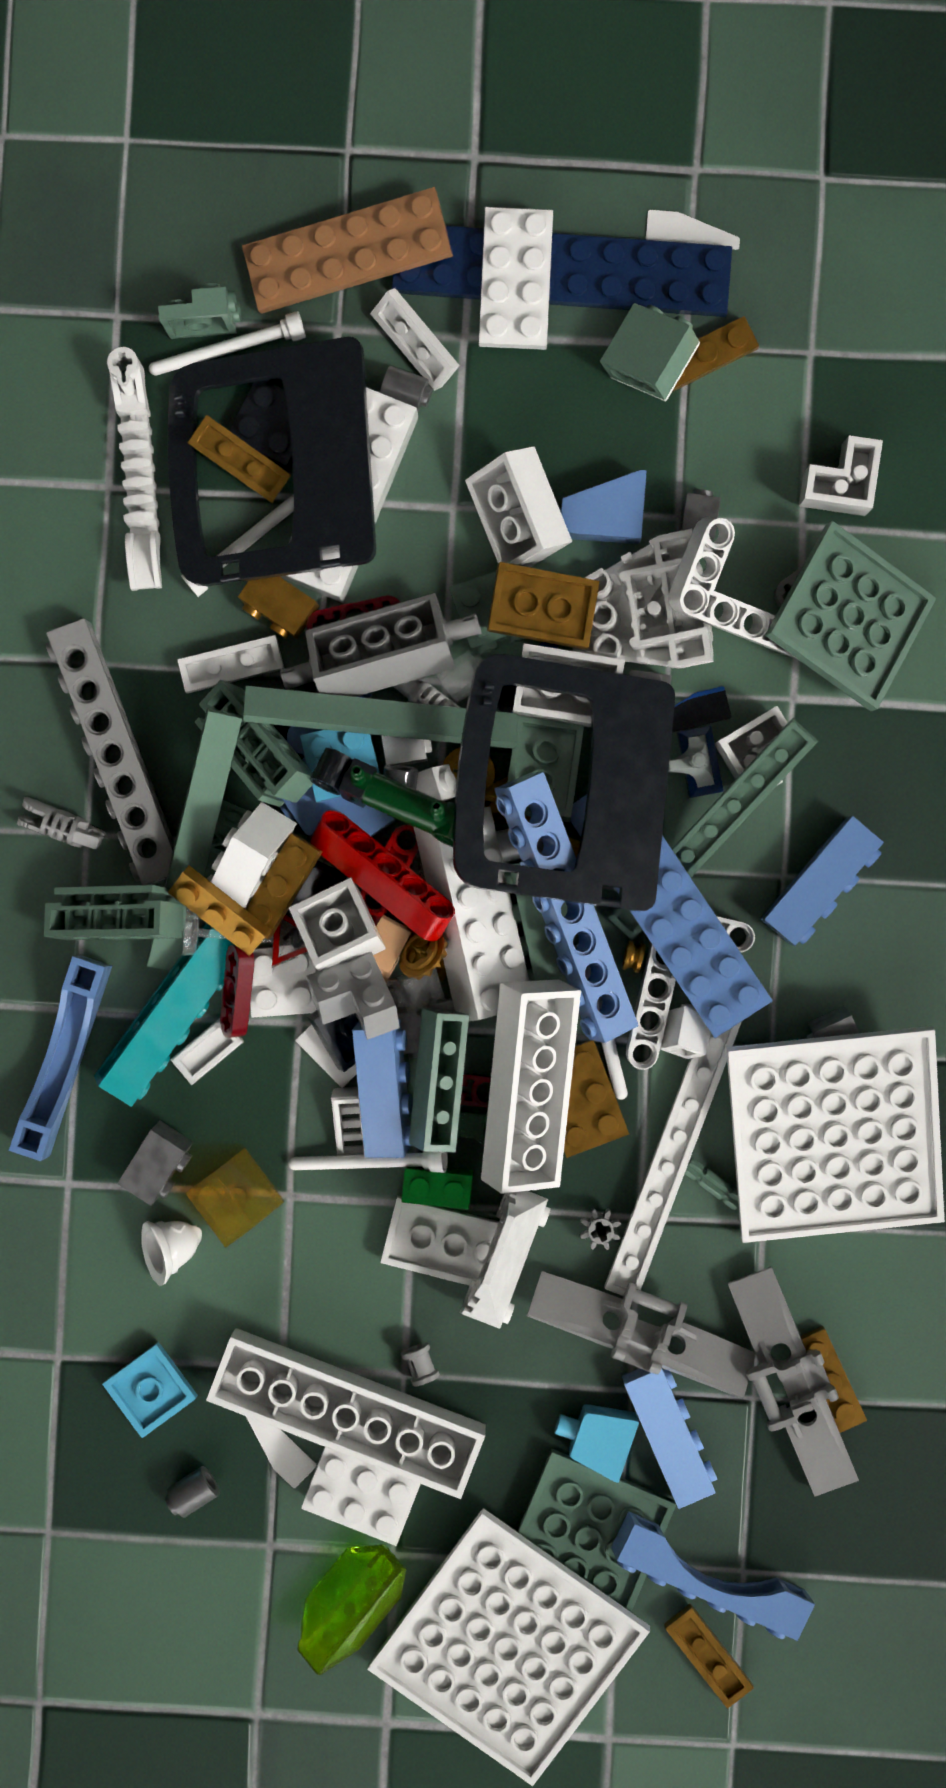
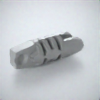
(60, 825)

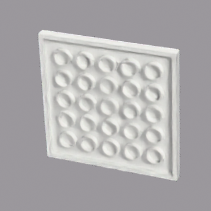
(836, 1134)
(508, 1647)

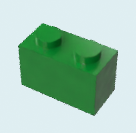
(437, 1188)

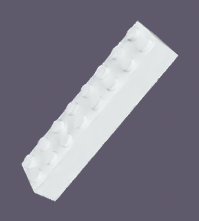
(347, 1413)

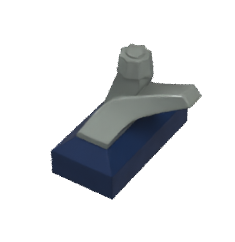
(698, 762)

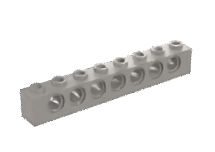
(62, 646)

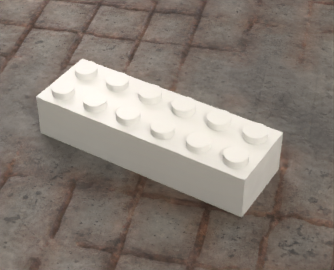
(389, 433)
(481, 934)
(530, 1085)

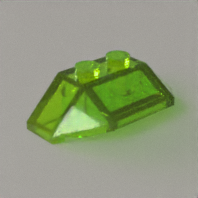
(349, 1604)

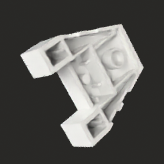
(491, 1294)

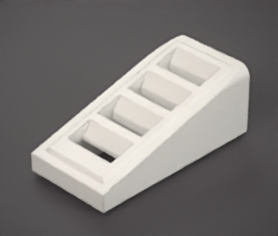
(346, 1096)

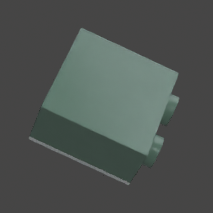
(650, 351)

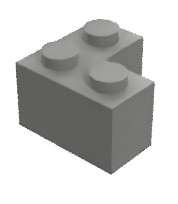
(358, 989)

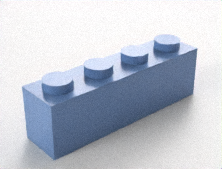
(822, 880)
(383, 1092)

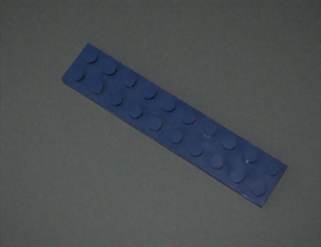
(594, 273)

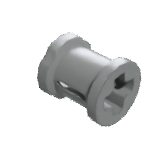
(420, 1364)

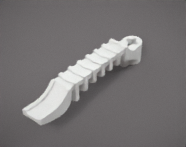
(132, 406)

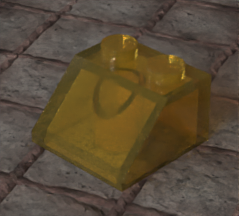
(235, 1197)

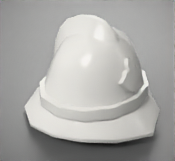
(168, 1247)

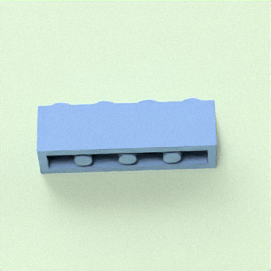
(669, 1435)

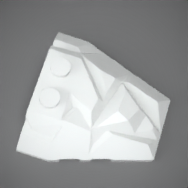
(635, 612)

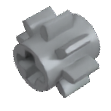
(604, 1219)

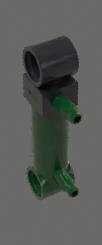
(364, 786)

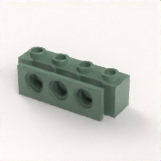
(261, 753)
(113, 922)

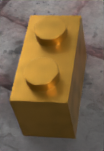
(279, 603)

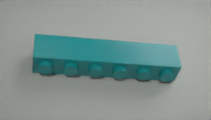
(164, 1021)

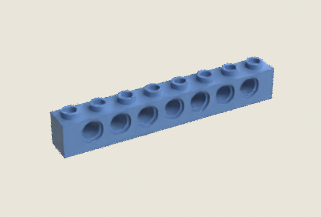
(593, 949)

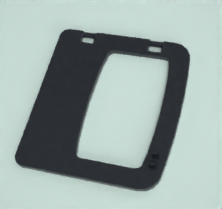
(329, 454)
(624, 785)

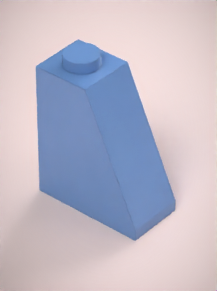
(607, 511)

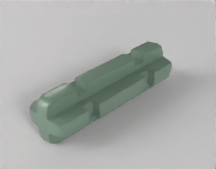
(712, 1183)

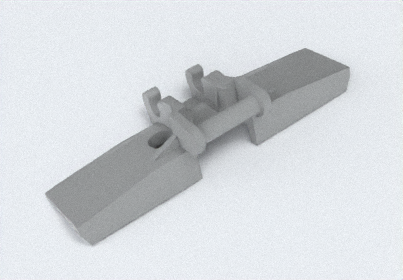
(638, 1343)
(803, 1378)

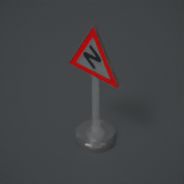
(286, 939)

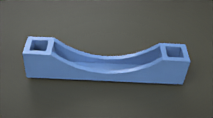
(74, 1021)
(770, 1603)

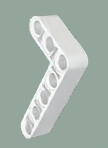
(703, 587)
(661, 1004)

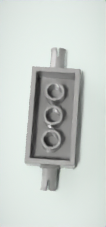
(381, 648)

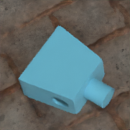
(600, 1438)

